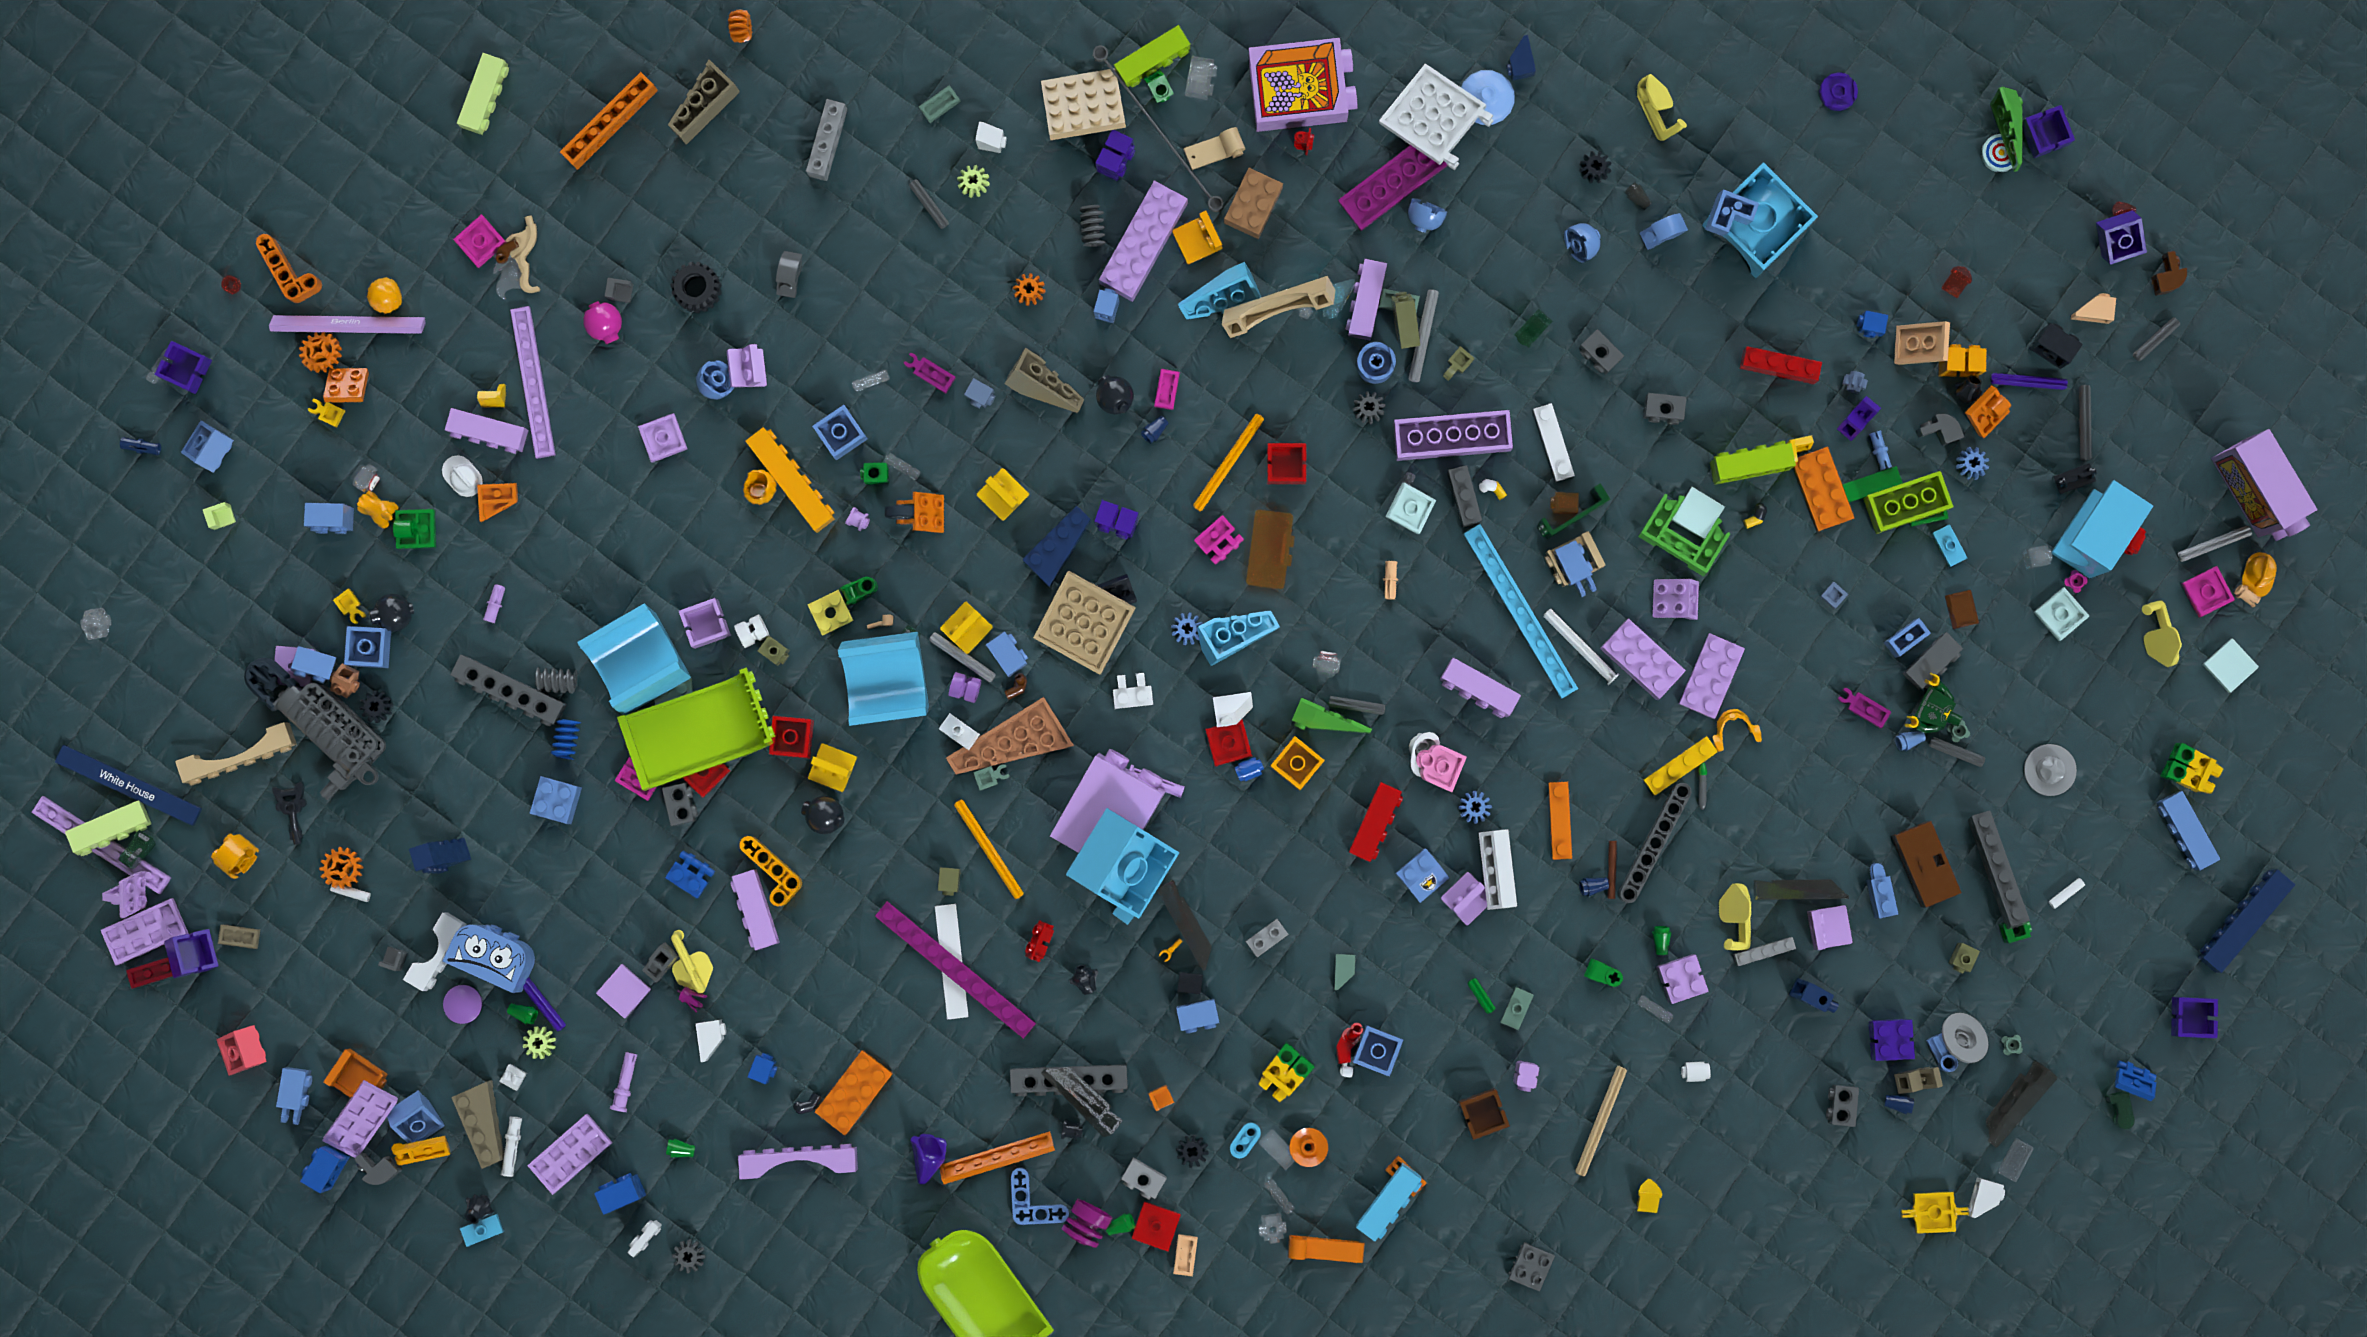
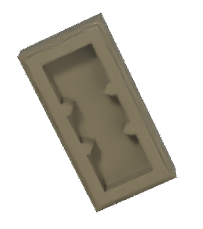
(239, 936)

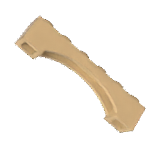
(1315, 294)
(276, 739)

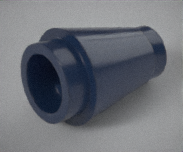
(1154, 429)
(1591, 886)
(1900, 1103)

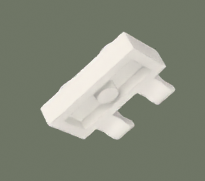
(1132, 697)
(641, 1242)

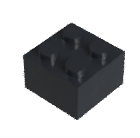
(2055, 345)

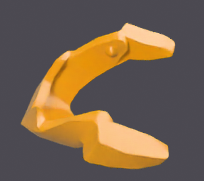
(1733, 714)

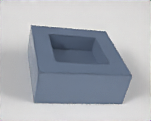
(1834, 595)

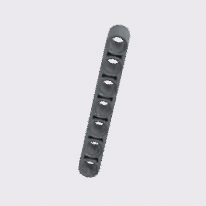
(1662, 836)

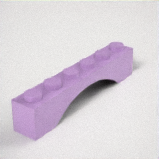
(837, 1159)

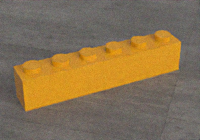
(790, 480)

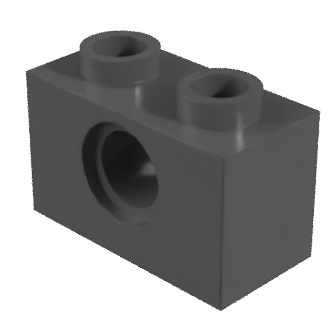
(1599, 341)
(1675, 404)

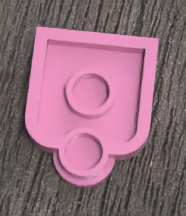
(1440, 766)

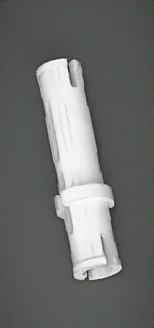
(512, 1138)

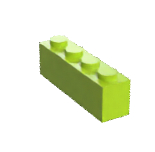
(1153, 56)

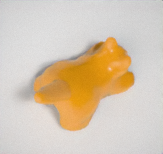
(379, 510)

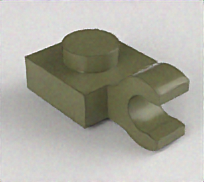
(1459, 362)

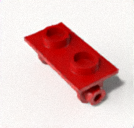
(1304, 140)
(1041, 932)

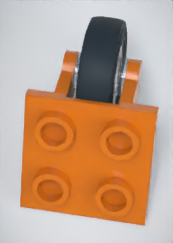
(925, 514)

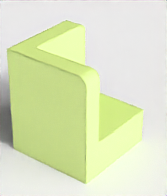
(219, 515)

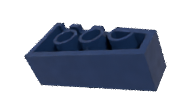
(1057, 546)
(438, 856)

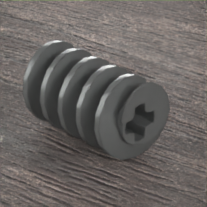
(1091, 225)
(556, 681)

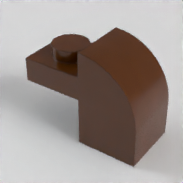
(2172, 277)

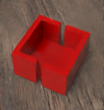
(1287, 463)

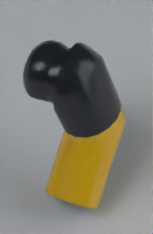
(1758, 518)

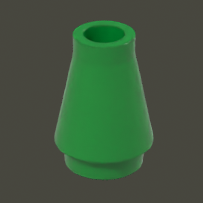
(1661, 939)
(523, 1013)
(679, 1149)
(1122, 1224)

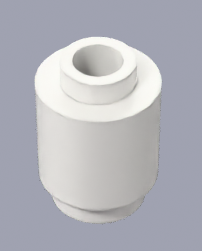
(1695, 1071)

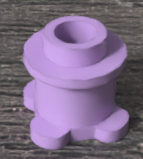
(858, 519)

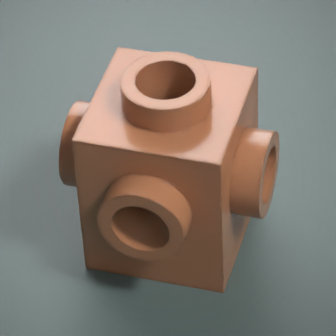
(344, 680)

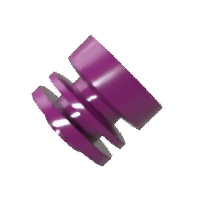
(1086, 1223)

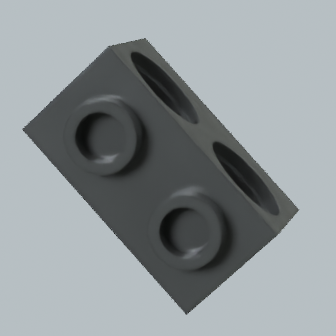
(674, 805)
(1849, 1105)

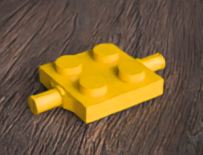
(1934, 1212)

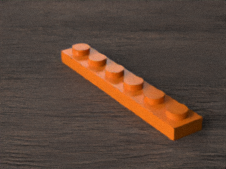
(997, 1157)

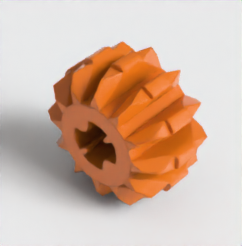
(740, 26)
(1022, 293)

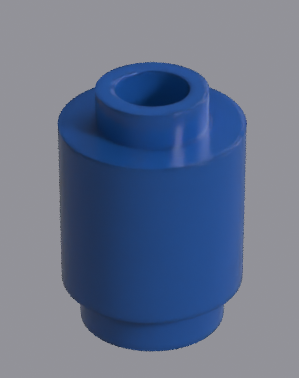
(1249, 769)

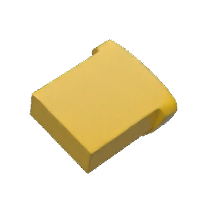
(493, 398)
(1801, 444)
(1649, 1197)

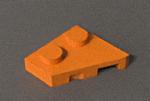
(495, 498)

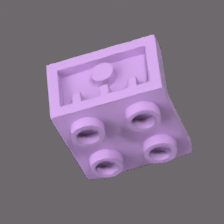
(1675, 598)
(1829, 927)

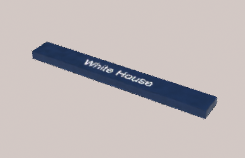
(128, 785)

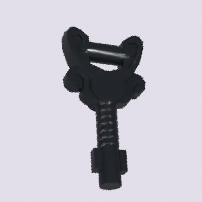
(291, 808)

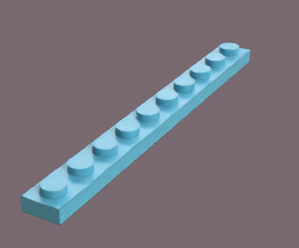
(1520, 611)

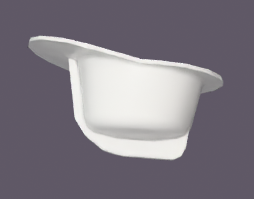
(461, 475)
(1419, 743)

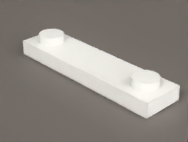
(1553, 442)

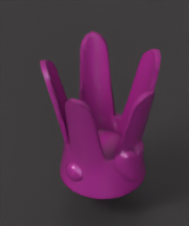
(686, 996)

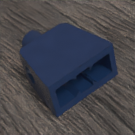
(1813, 996)

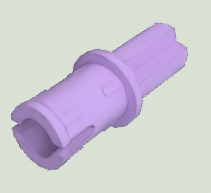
(494, 603)

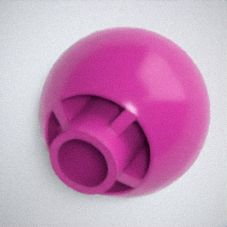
(602, 322)

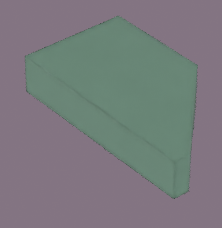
(1343, 969)

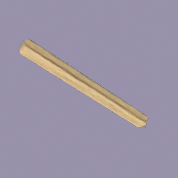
(1601, 1121)

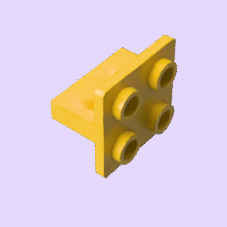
(1002, 494)
(966, 627)
(832, 767)

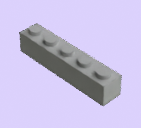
(1764, 951)

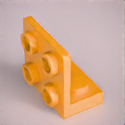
(1197, 238)

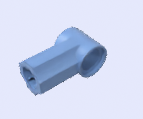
(1941, 1052)

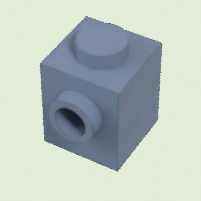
(979, 394)

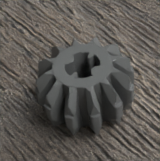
(1369, 401)
(695, 1260)

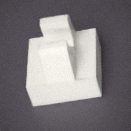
(513, 1077)

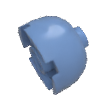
(1425, 215)
(1583, 241)
(714, 380)

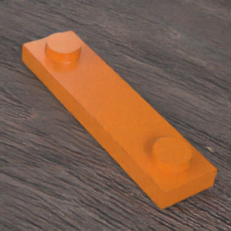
(1560, 820)

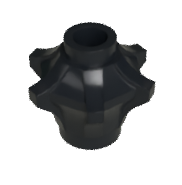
(1969, 389)
(1085, 979)
(477, 1208)

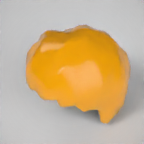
(384, 295)
(759, 487)

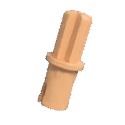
(1390, 579)

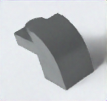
(788, 273)
(1945, 426)
(660, 962)
(379, 1173)

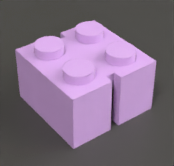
(705, 623)
(1682, 979)

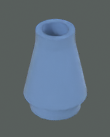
(1907, 740)

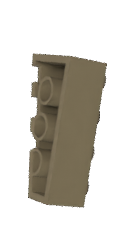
(703, 102)
(481, 1122)

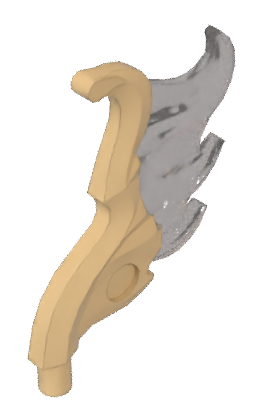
(516, 270)

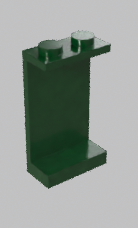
(1600, 497)

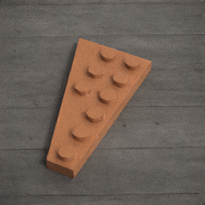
(1021, 736)

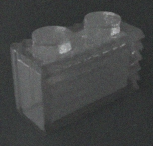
(1200, 78)

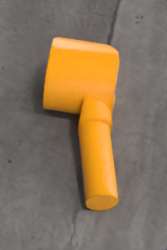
(1169, 951)

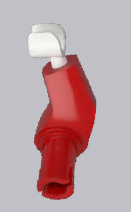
(1347, 1041)

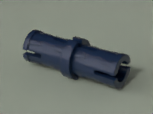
(140, 446)

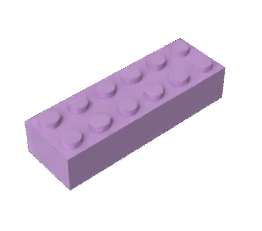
(1143, 241)
(1452, 435)

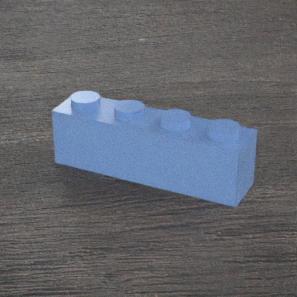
(2188, 831)

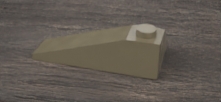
(1036, 381)

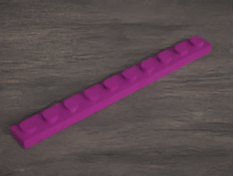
(955, 969)

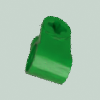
(857, 590)
(1600, 972)

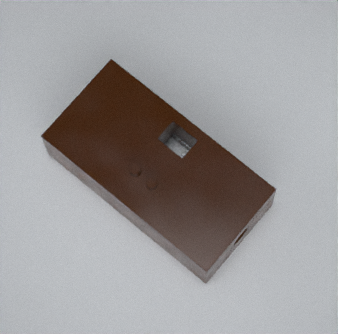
(1926, 864)

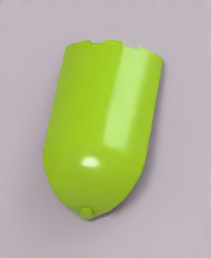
(977, 1289)

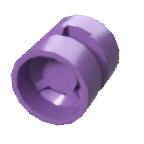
(965, 687)

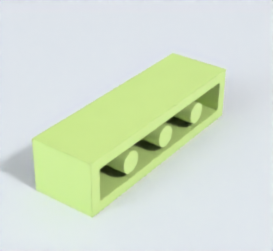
(483, 93)
(107, 828)

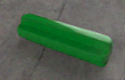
(1481, 996)

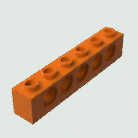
(609, 120)

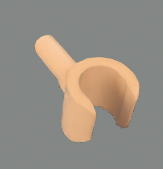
(887, 620)

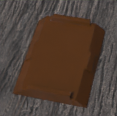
(1961, 609)

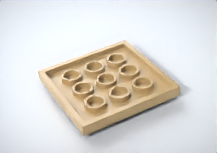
(1083, 104)
(1084, 622)

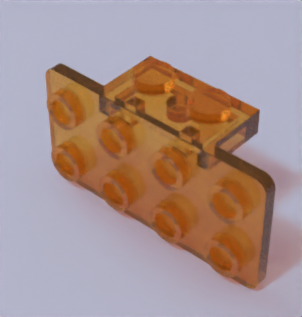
(1270, 549)

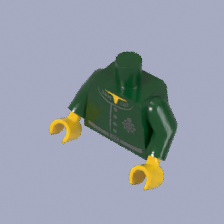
(1935, 709)

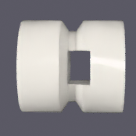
(745, 633)

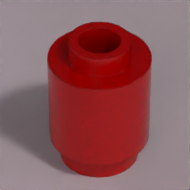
(2136, 542)

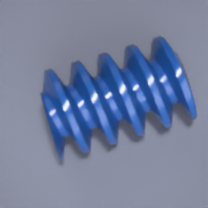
(565, 738)

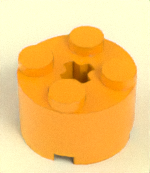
(235, 855)

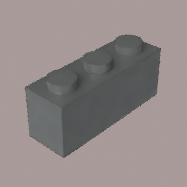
(1464, 496)
(1933, 661)

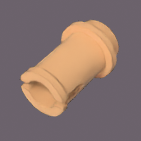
(2246, 595)

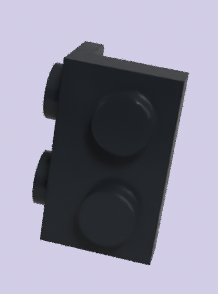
(1120, 588)

